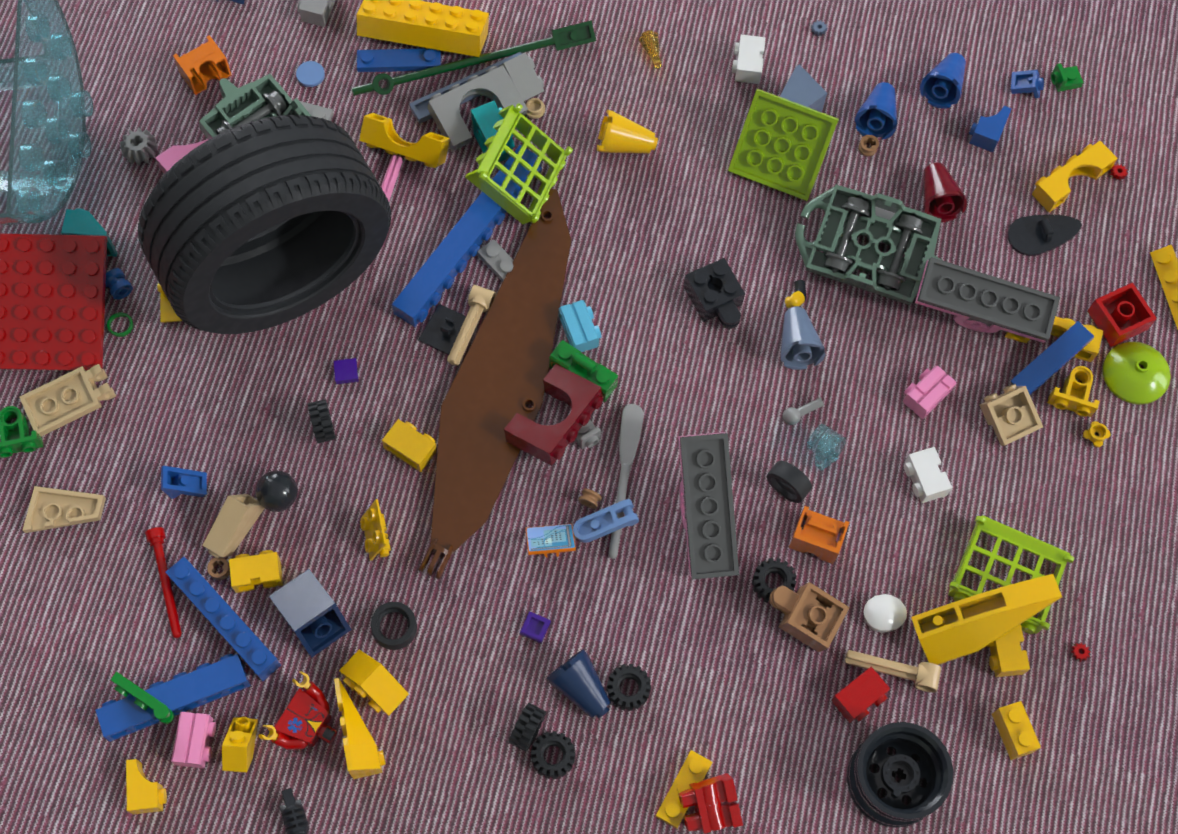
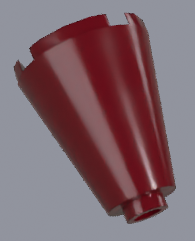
(942, 194)

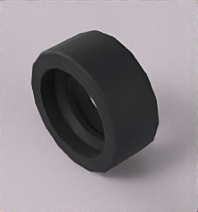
(789, 481)
(389, 608)

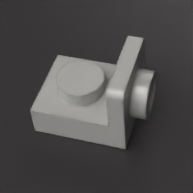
(588, 435)

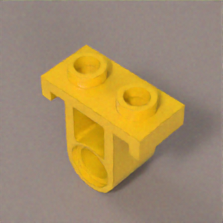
(1075, 394)

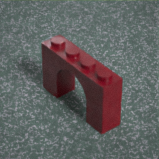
(550, 441)

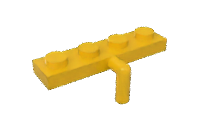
(1167, 270)

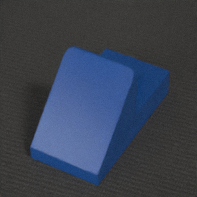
(183, 481)

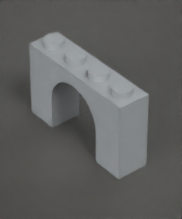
(445, 108)

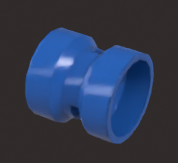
(118, 285)

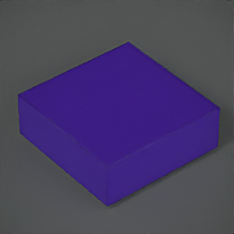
(346, 371)
(535, 627)

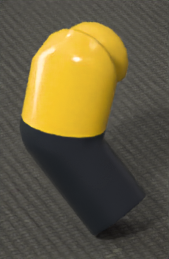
(798, 296)

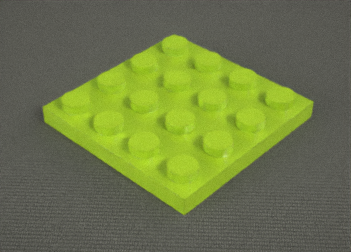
(783, 144)

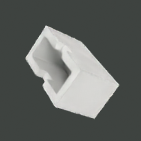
(749, 59)
(926, 475)

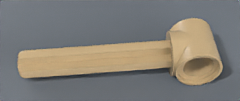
(480, 301)
(925, 675)

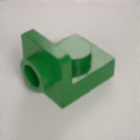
(1066, 78)

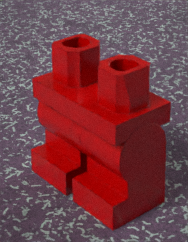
(713, 804)

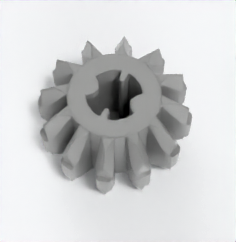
(138, 146)

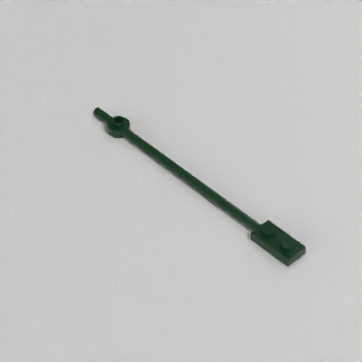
(561, 39)

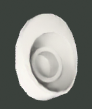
(884, 613)

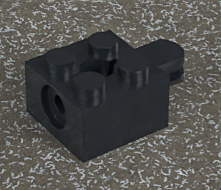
(712, 300)

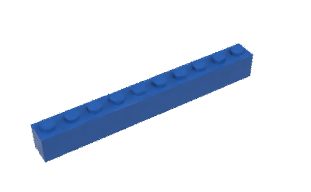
(457, 248)

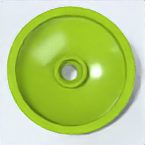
(1130, 381)

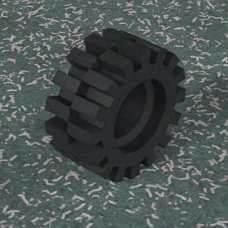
(321, 421)
(772, 567)
(618, 697)
(527, 727)
(542, 744)

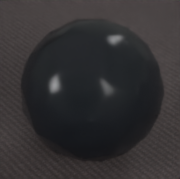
(276, 491)

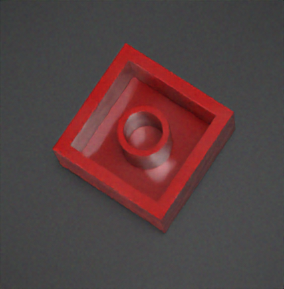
(1121, 314)

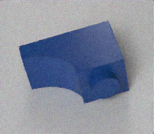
(989, 129)

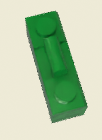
(578, 363)

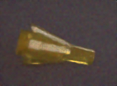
(650, 43)

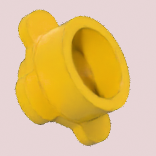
(1096, 427)

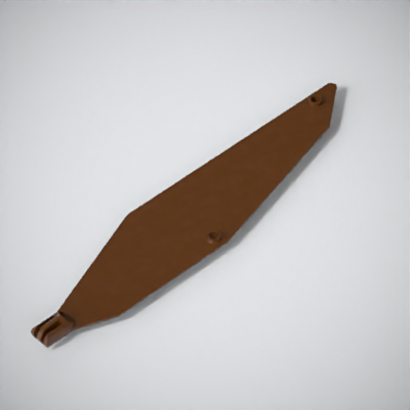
(495, 383)

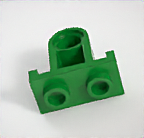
(16, 436)

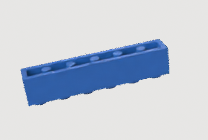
(223, 619)
(179, 695)

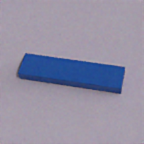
(1053, 358)

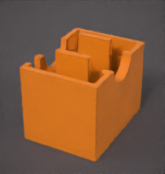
(202, 65)
(818, 535)

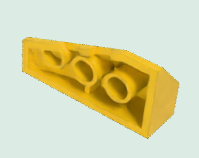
(360, 749)

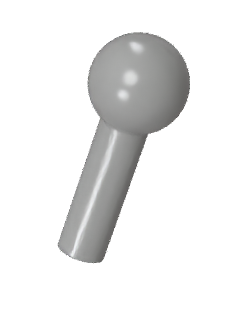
(792, 415)

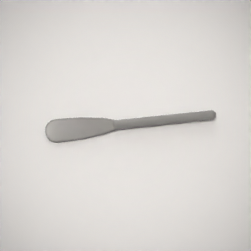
(630, 435)

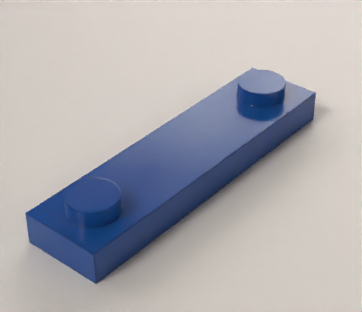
(397, 60)

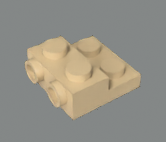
(1011, 414)

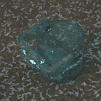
(826, 445)

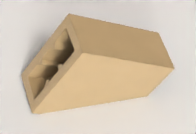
(232, 524)

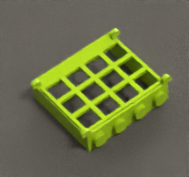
(496, 144)
(1023, 542)

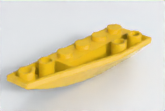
(982, 618)

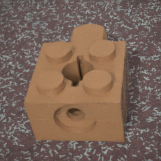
(809, 614)

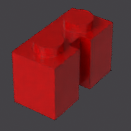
(860, 695)

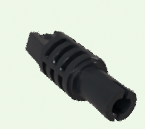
(293, 814)

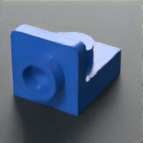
(1027, 82)

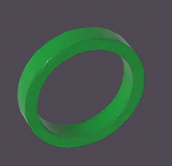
(120, 314)

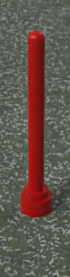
(156, 537)

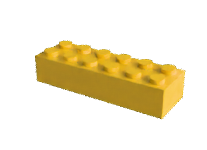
(424, 25)

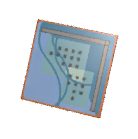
(550, 539)

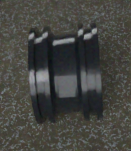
(933, 766)

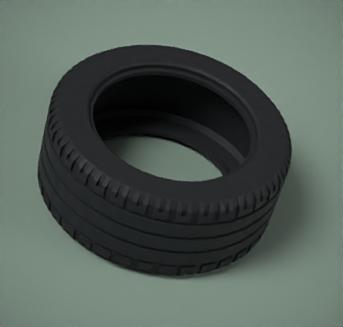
(263, 224)

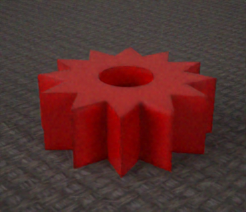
(1123, 172)
(1083, 648)

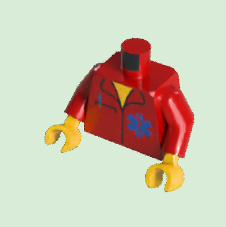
(303, 719)

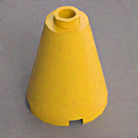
(624, 136)

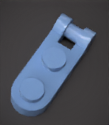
(605, 521)

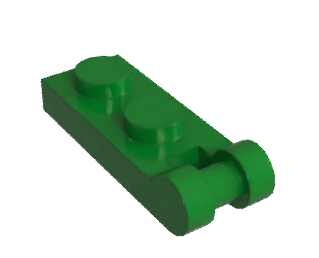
(143, 698)

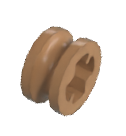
(863, 147)
(590, 498)
(211, 570)

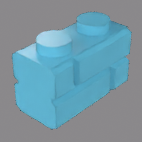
(579, 327)

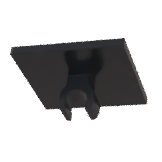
(442, 329)

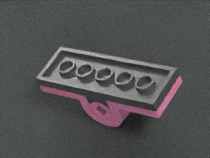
(987, 301)
(708, 505)

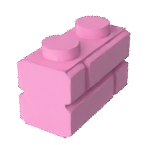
(929, 391)
(193, 739)

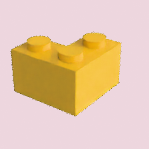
(374, 681)

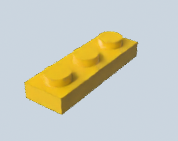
(692, 771)

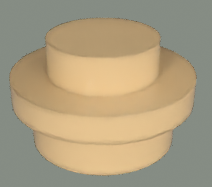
(535, 108)

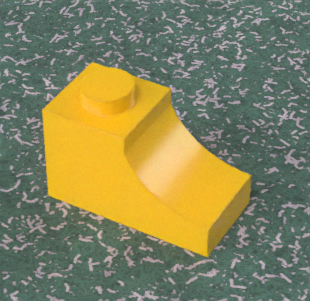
(141, 793)

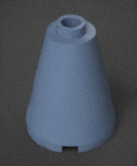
(800, 341)

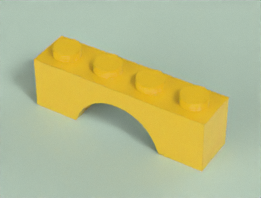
(379, 133)
(1092, 162)
(1059, 327)

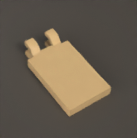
(66, 399)

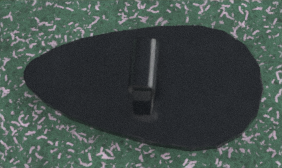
(1041, 233)

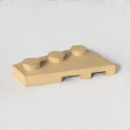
(61, 508)

